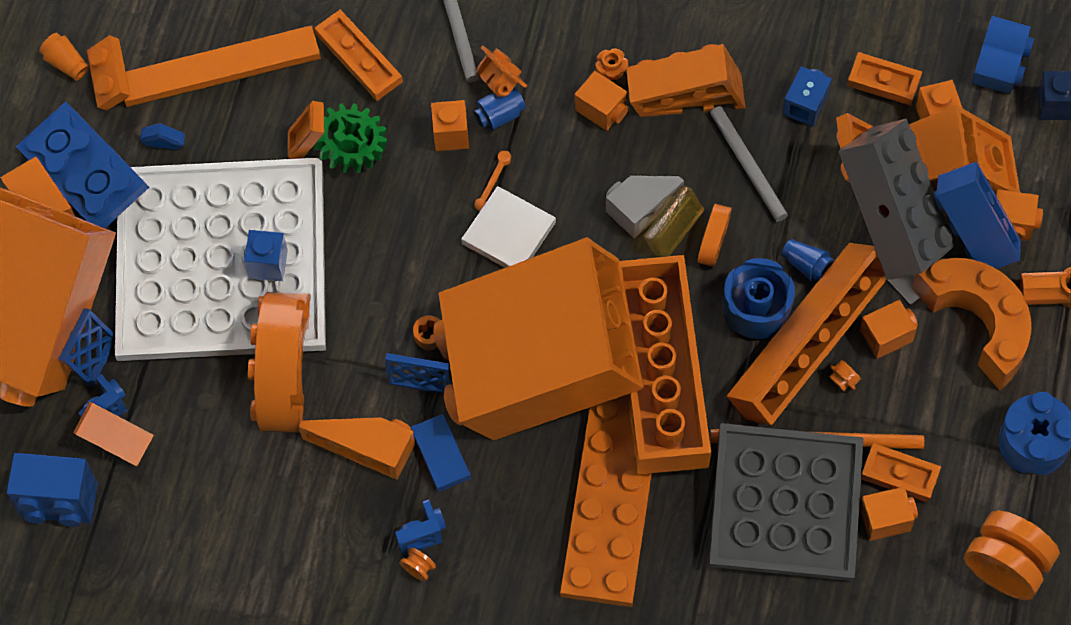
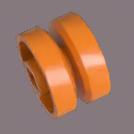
(1011, 555)

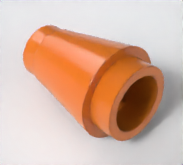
(62, 55)

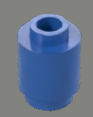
(497, 111)

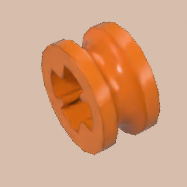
(422, 325)
(417, 564)

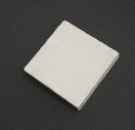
(508, 229)

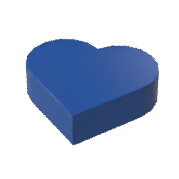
(162, 137)

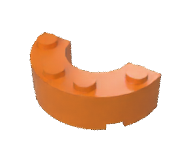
(991, 298)
(279, 361)

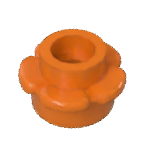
(610, 71)
(844, 376)

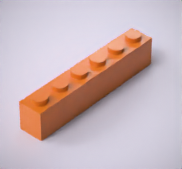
(808, 334)

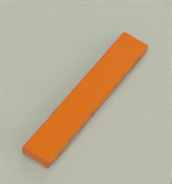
(221, 65)

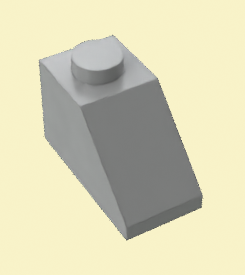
(640, 200)

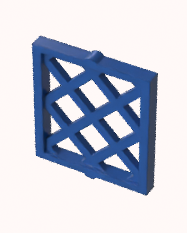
(74, 339)
(408, 381)

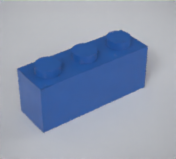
(977, 216)

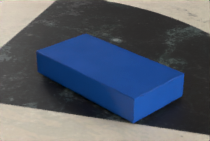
(440, 453)

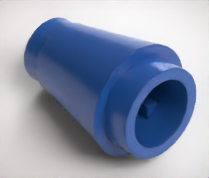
(807, 259)

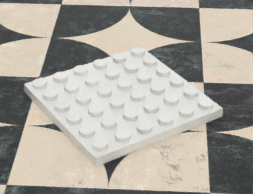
(185, 249)

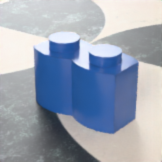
(1001, 55)

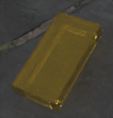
(674, 222)

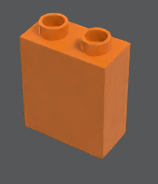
(46, 280)
(537, 340)

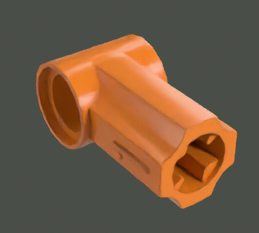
(1046, 287)

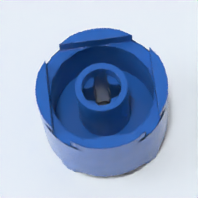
(761, 280)
(1039, 452)

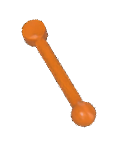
(504, 158)

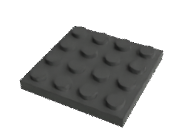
(786, 502)

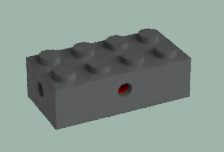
(896, 199)

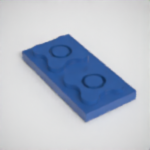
(83, 166)

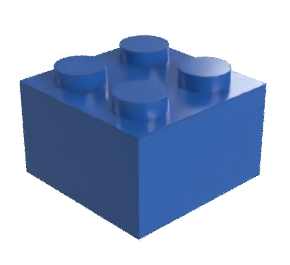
(52, 489)

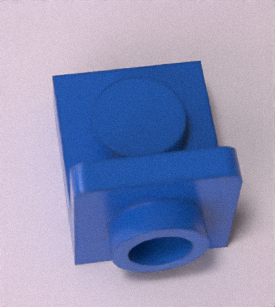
(111, 399)
(421, 534)

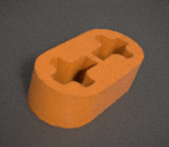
(714, 235)

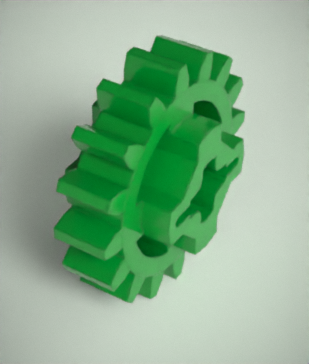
(350, 139)

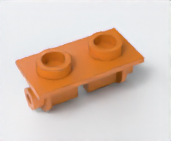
(499, 72)

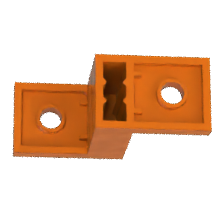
(950, 142)

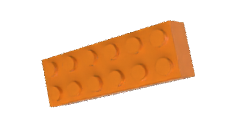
(670, 410)

